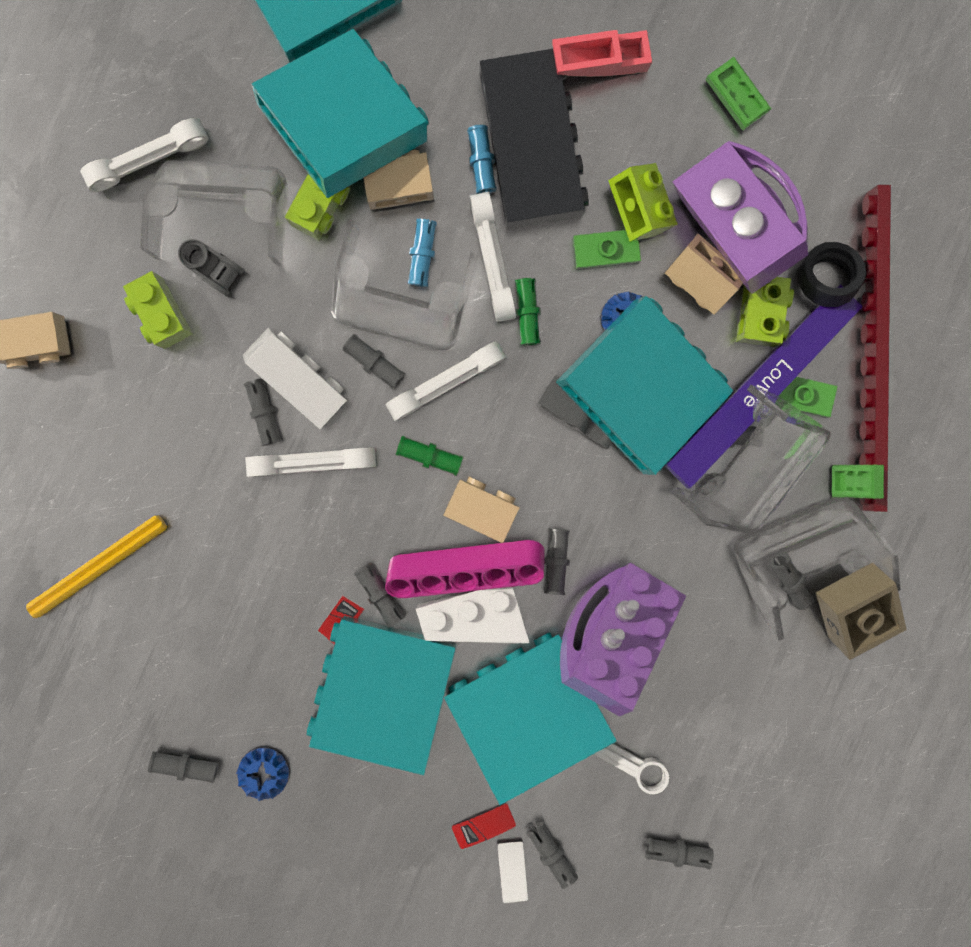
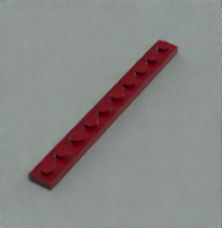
(875, 335)

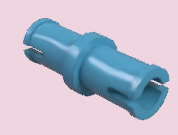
(481, 159)
(422, 252)

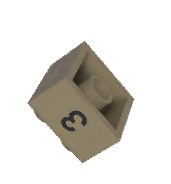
(861, 610)

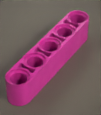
(465, 569)

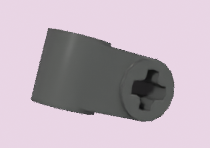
(214, 267)

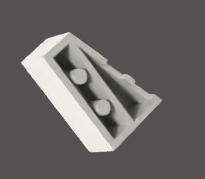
(294, 377)
(473, 617)

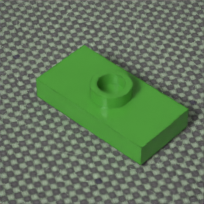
(738, 93)
(605, 250)
(810, 396)
(858, 481)

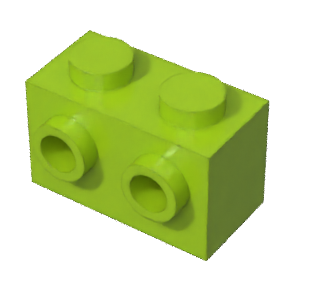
(642, 202)
(312, 211)
(157, 310)
(764, 314)

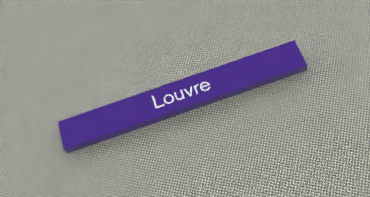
(773, 376)

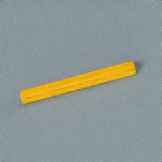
(96, 566)

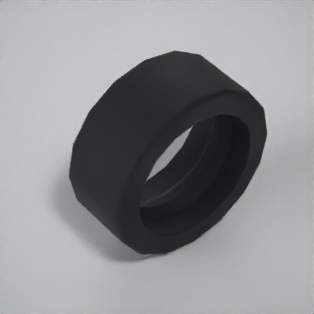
(839, 254)

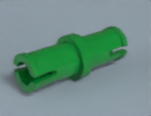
(528, 311)
(429, 455)

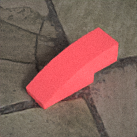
(602, 54)

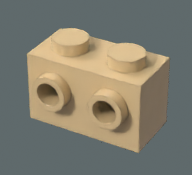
(400, 182)
(704, 275)
(33, 338)
(482, 510)

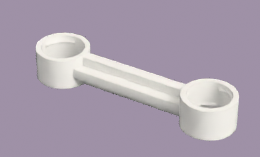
(106, 173)
(492, 256)
(475, 364)
(310, 462)
(634, 766)

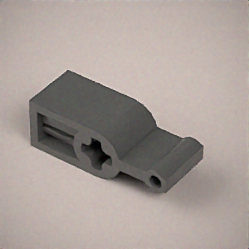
(564, 408)

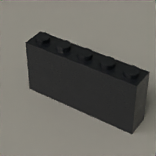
(532, 139)

